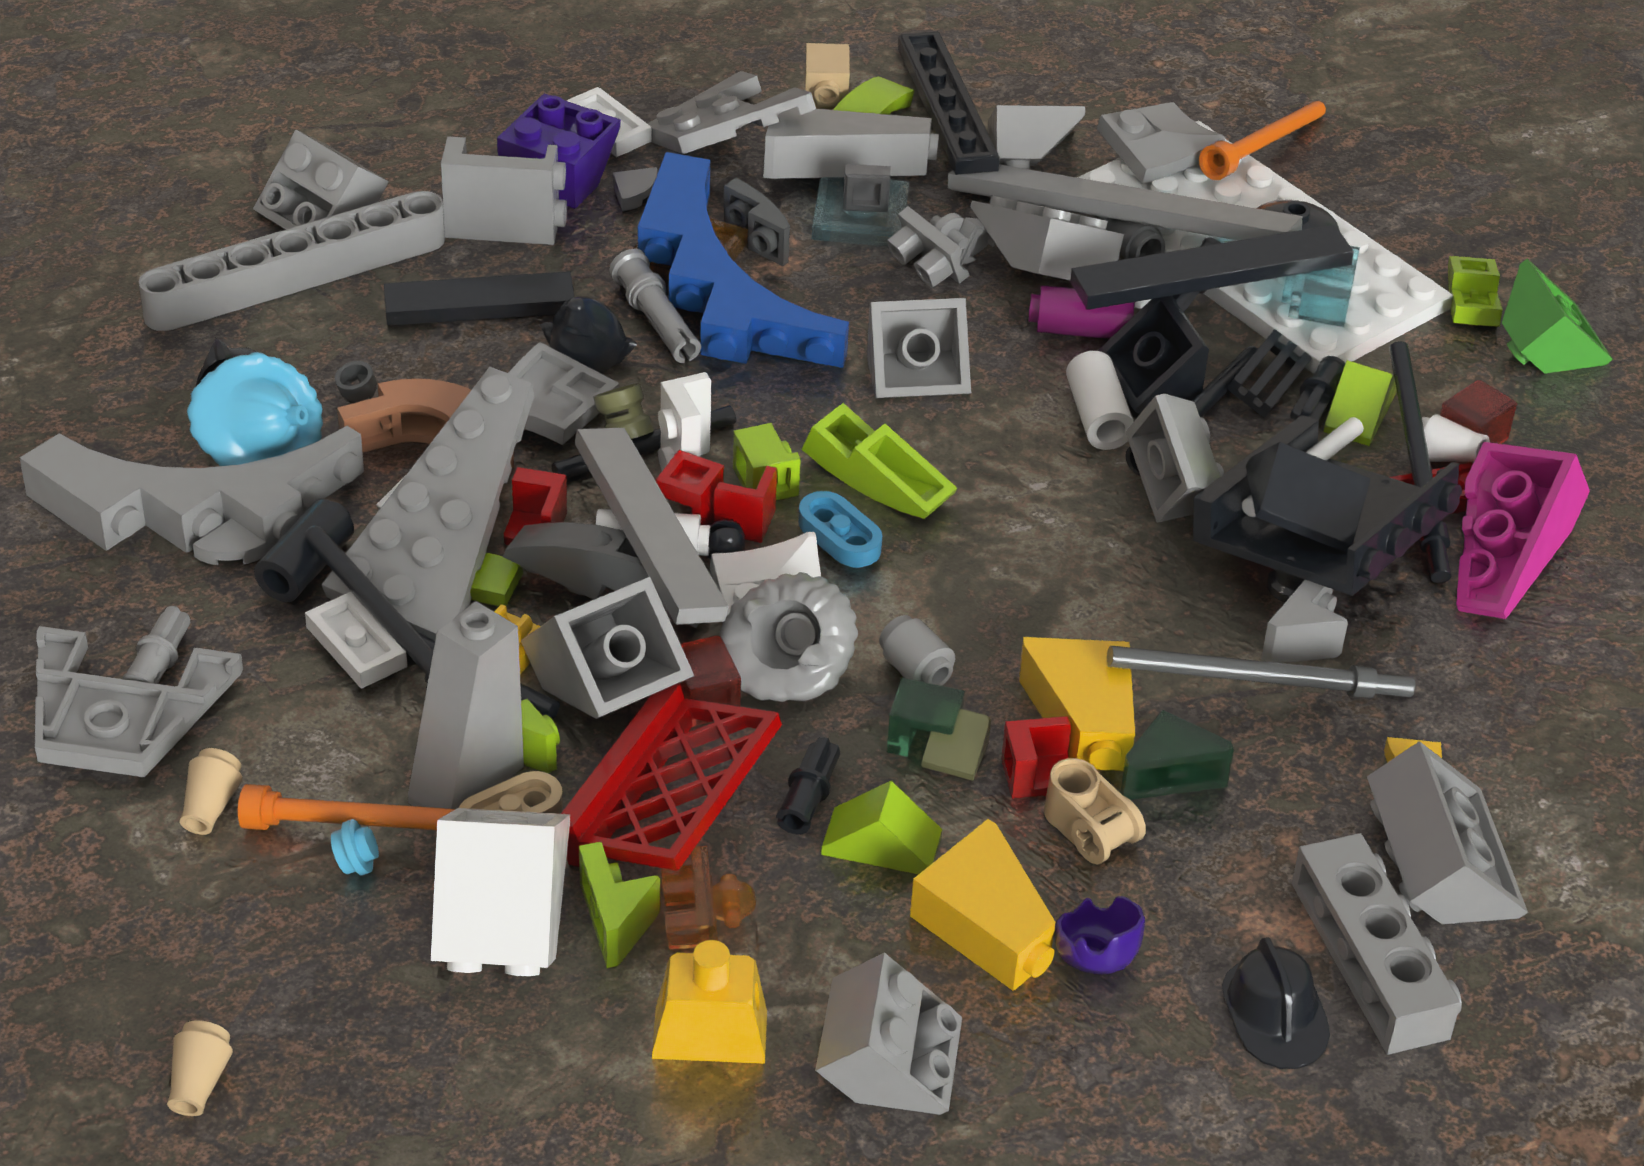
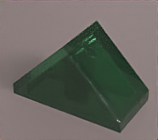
(1175, 759)

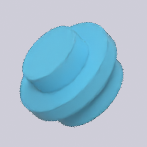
(354, 848)

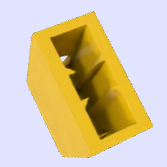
(710, 1008)

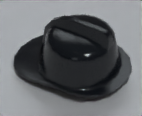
(1276, 1007)

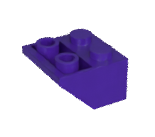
(582, 139)

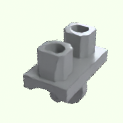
(936, 241)

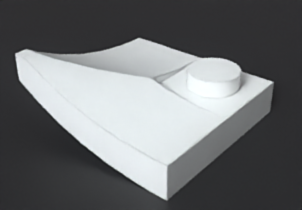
(743, 570)

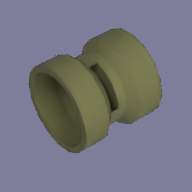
(622, 398)

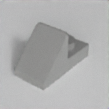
(1305, 627)

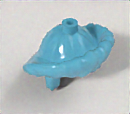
(254, 410)

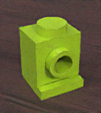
(762, 447)

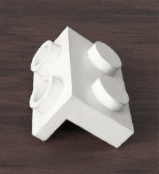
(685, 416)

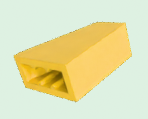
(1076, 683)
(986, 907)

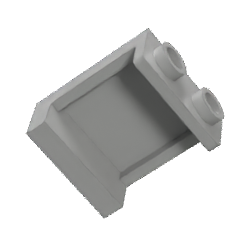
(502, 195)

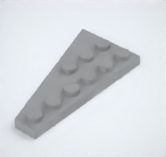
(442, 514)

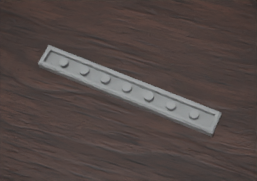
(1126, 203)

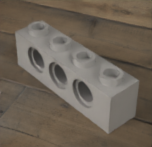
(1376, 943)

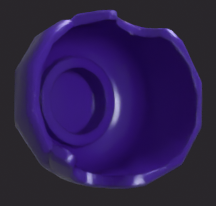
(1100, 938)

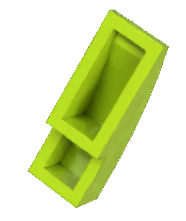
(877, 463)

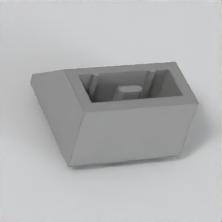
(315, 184)
(889, 1039)

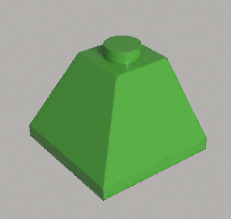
(1549, 326)

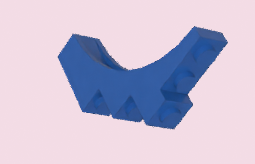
(704, 278)

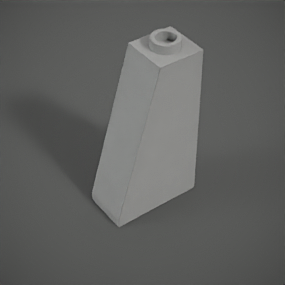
(826, 140)
(470, 711)

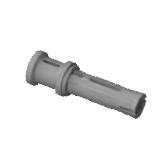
(648, 294)

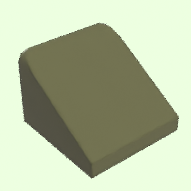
(961, 751)

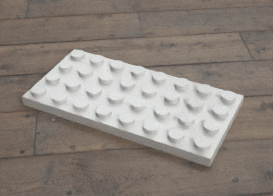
(1385, 293)

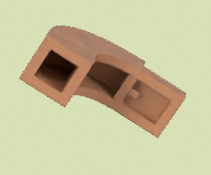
(403, 412)

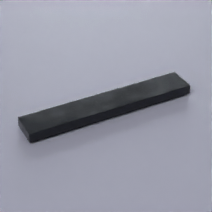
(948, 103)
(1211, 266)

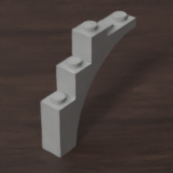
(117, 497)

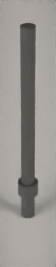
(1357, 681)

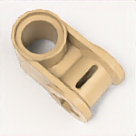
(1088, 810)

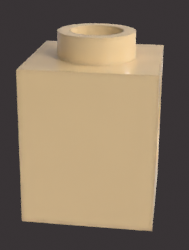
(827, 73)

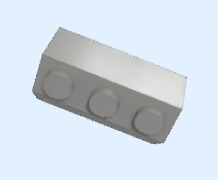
(1443, 840)

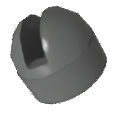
(356, 371)

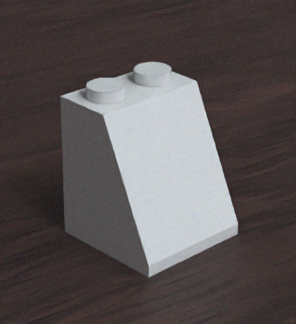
(498, 889)

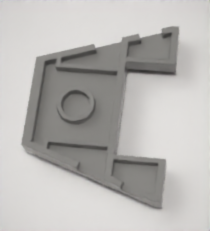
(720, 111)
(117, 721)

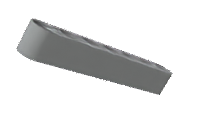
(291, 260)

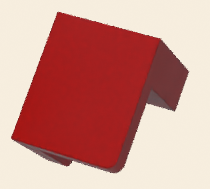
(692, 483)
(536, 500)
(748, 506)
(1031, 752)

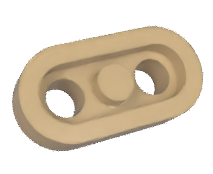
(519, 794)

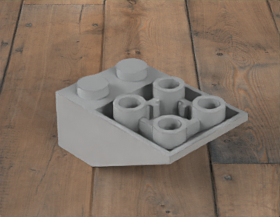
(1046, 238)

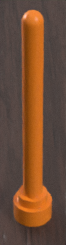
(1223, 157)
(263, 807)

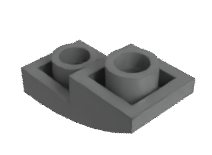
(765, 222)

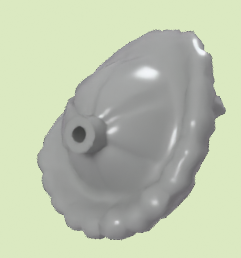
(790, 637)

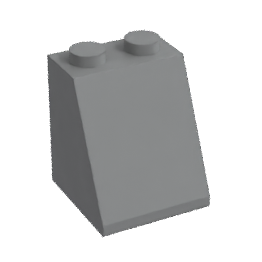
(609, 651)

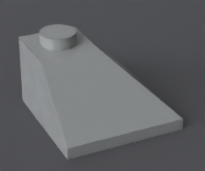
(1030, 132)

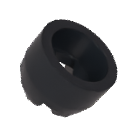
(726, 537)

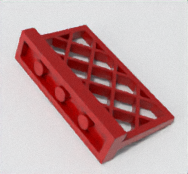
(636, 766)

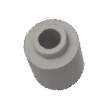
(916, 651)

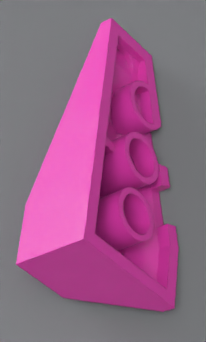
(1515, 521)

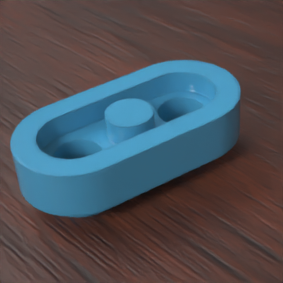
(840, 529)

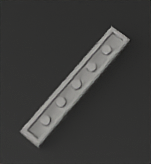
(651, 526)

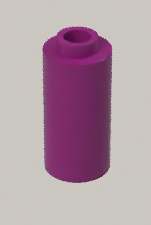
(1062, 312)

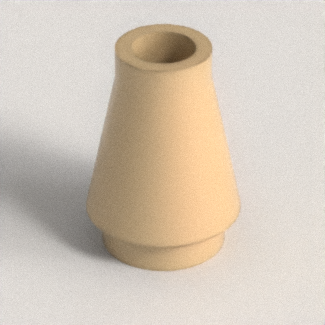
(209, 787)
(197, 1063)

